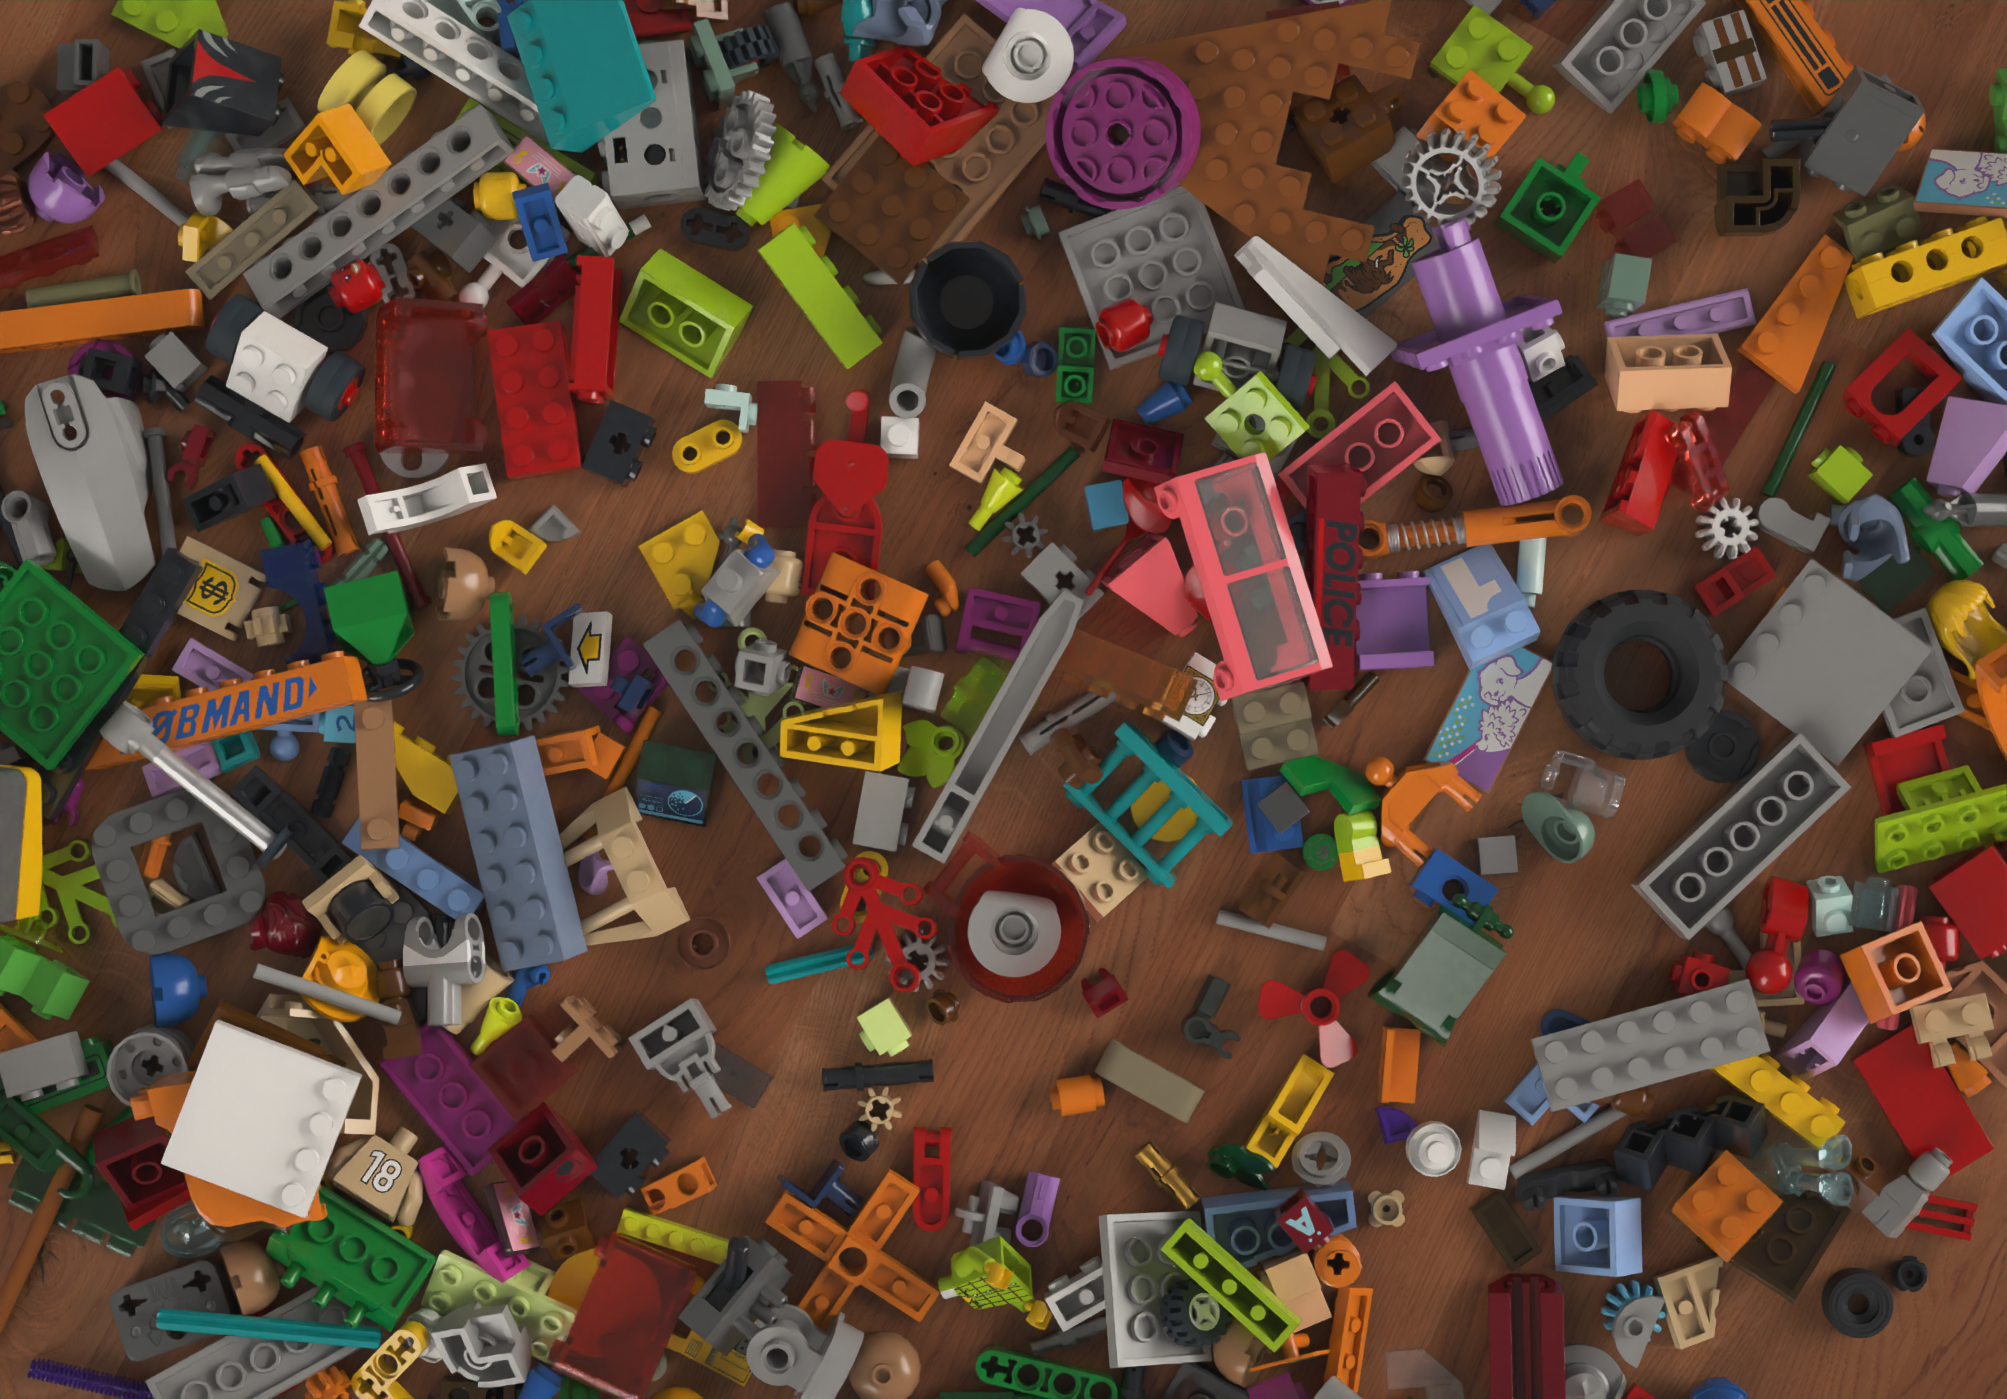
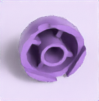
(61, 191)

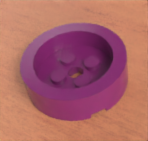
(1160, 126)

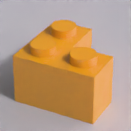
(337, 147)

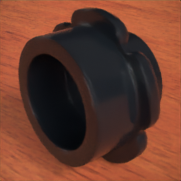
(1918, 1277)

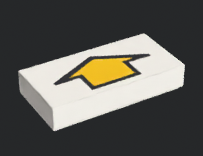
(590, 649)

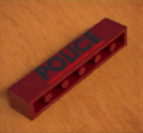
(1333, 566)

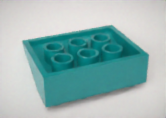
(581, 68)

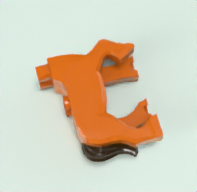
(227, 1213)

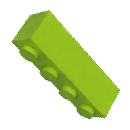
(820, 296)

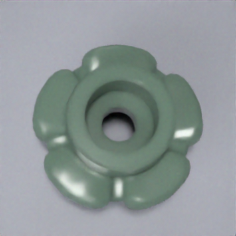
(1035, 221)

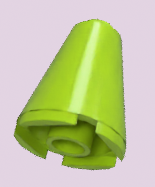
(787, 175)

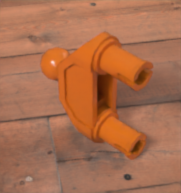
(1409, 794)

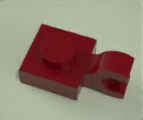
(195, 450)

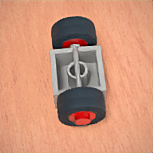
(1245, 345)

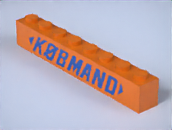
(246, 705)

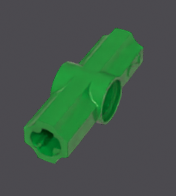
(1932, 536)

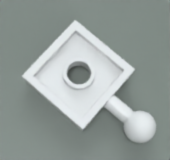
(504, 259)

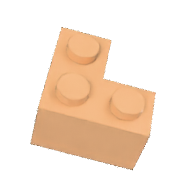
(1296, 1285)

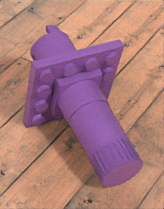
(1478, 343)

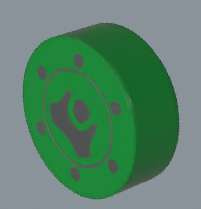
(1320, 852)

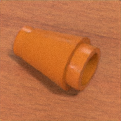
(1967, 1075)

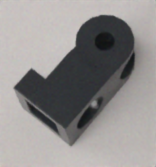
(1921, 438)

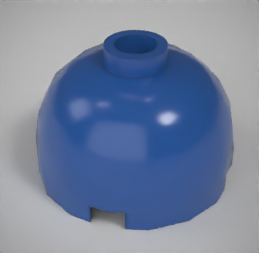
(175, 989)

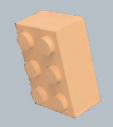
(1667, 372)

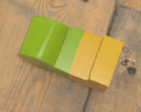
(1359, 846)

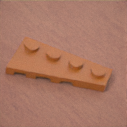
(1795, 321)

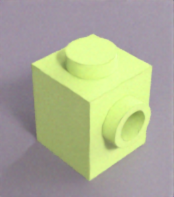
(884, 1028)

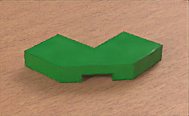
(1316, 774)

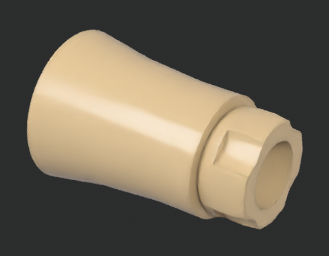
(478, 995)

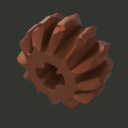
(16, 205)

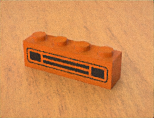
(1799, 48)

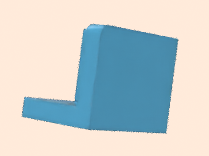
(1106, 505)

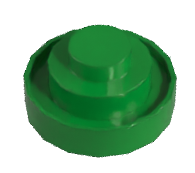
(1656, 96)

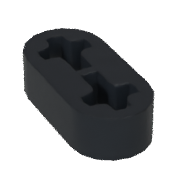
(713, 238)

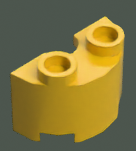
(347, 34)

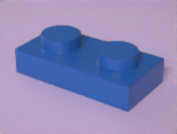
(540, 222)

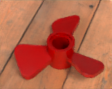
(1342, 976)

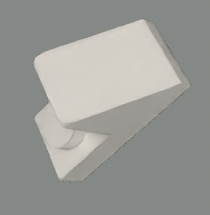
(1492, 1149)

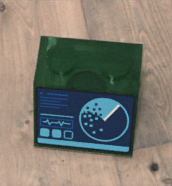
(675, 783)

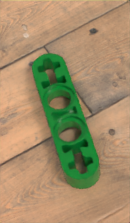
(504, 664)

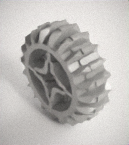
(1438, 173)

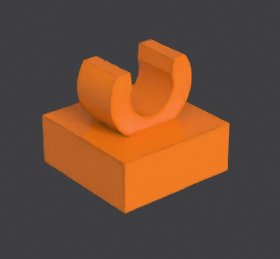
(418, 817)

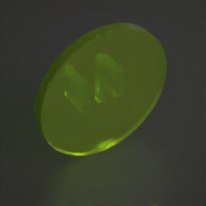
(35, 937)

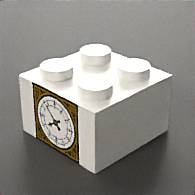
(1197, 714)

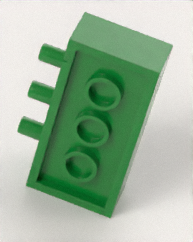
(354, 1261)

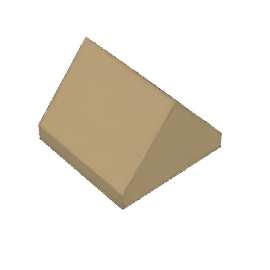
(166, 896)

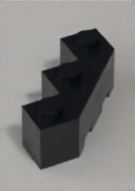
(1690, 1139)

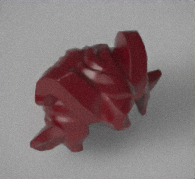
(285, 926)

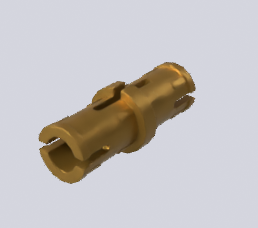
(1167, 1175)

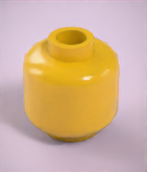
(494, 195)

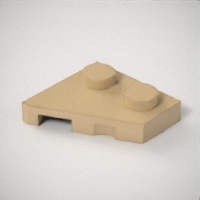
(1690, 1300)

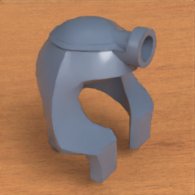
(902, 21)
(1874, 530)

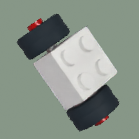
(280, 364)

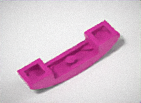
(463, 1217)

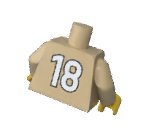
(380, 1177)

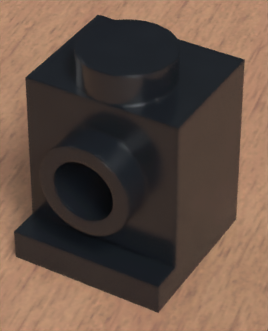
(124, 375)

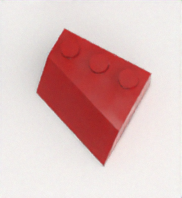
(914, 104)
(1641, 477)

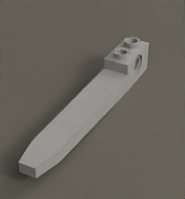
(999, 728)

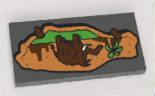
(1396, 242)

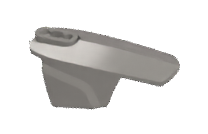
(95, 479)

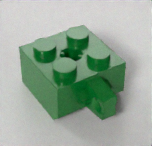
(1560, 189)

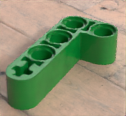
(1048, 1369)

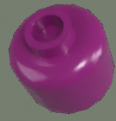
(1820, 977)

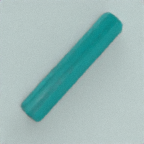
(812, 964)

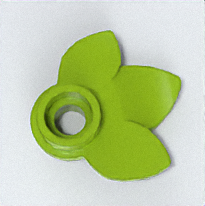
(925, 752)

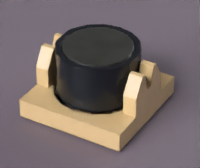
(359, 903)

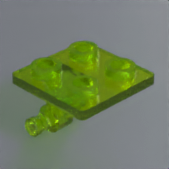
(974, 696)

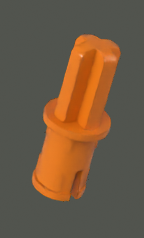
(153, 856)

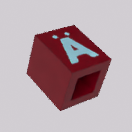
(1304, 1222)

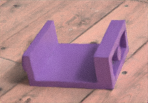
(1393, 622)

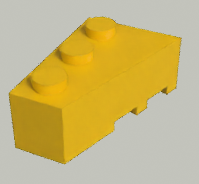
(847, 734)

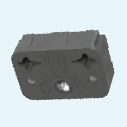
(170, 1291)

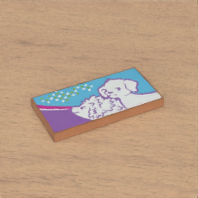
(1963, 183)
(1489, 716)

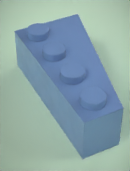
(1248, 1227)

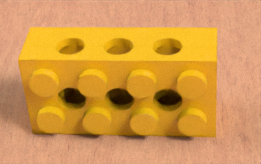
(1927, 268)

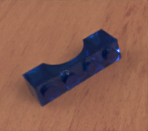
(294, 570)

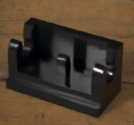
(1562, 387)

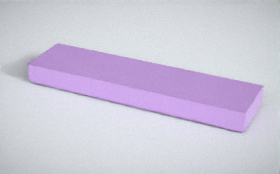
(1701, 316)

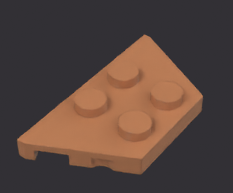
(1977, 979)

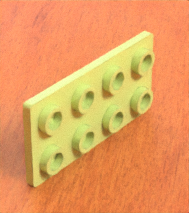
(460, 1282)

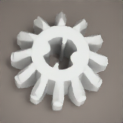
(1738, 522)

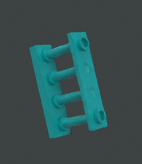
(1183, 794)

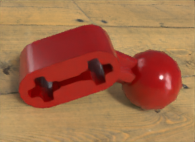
(1784, 920)

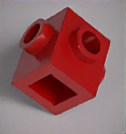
(1683, 974)

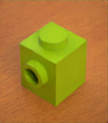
(1839, 473)

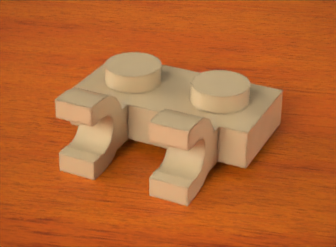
(1951, 1019)

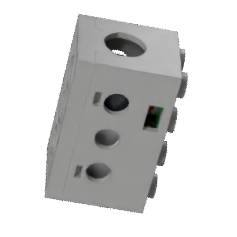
(661, 141)

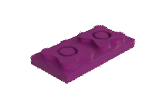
(451, 1097)

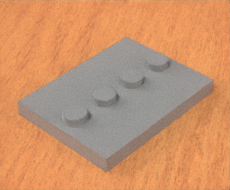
(1134, 1285)

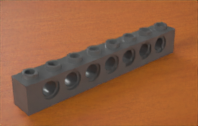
(664, 650)

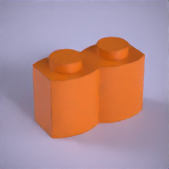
(1716, 125)

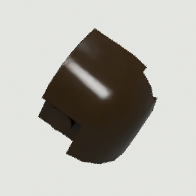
(1756, 197)

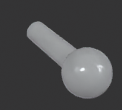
(1722, 925)

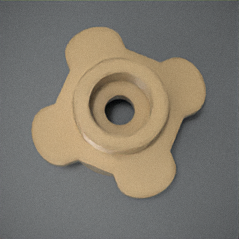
(1393, 1216)

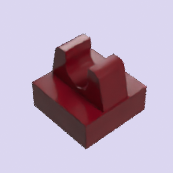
(1104, 995)

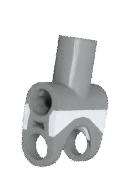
(446, 967)

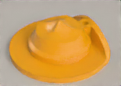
(344, 969)

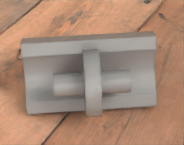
(983, 1213)

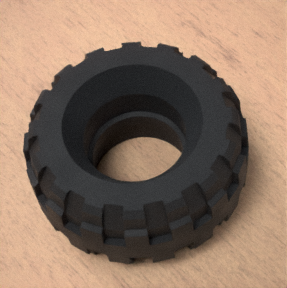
(1694, 666)

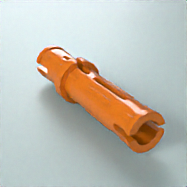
(328, 497)

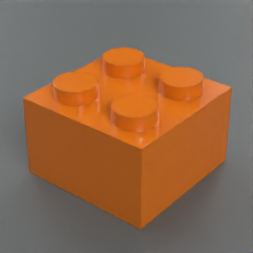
(1477, 110)
(1895, 972)
(1726, 1206)

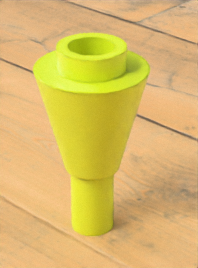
(1000, 490)
(499, 1019)

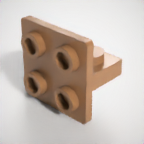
(584, 1029)

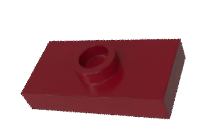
(544, 292)

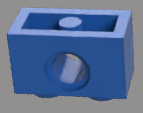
(1441, 868)

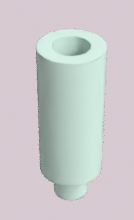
(1531, 569)

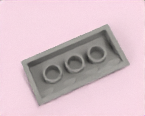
(1621, 45)

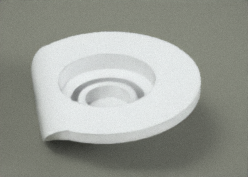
(1030, 57)

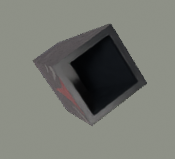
(222, 87)

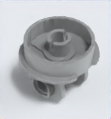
(802, 1354)

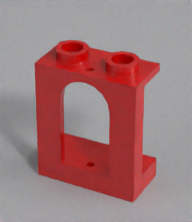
(1894, 427)

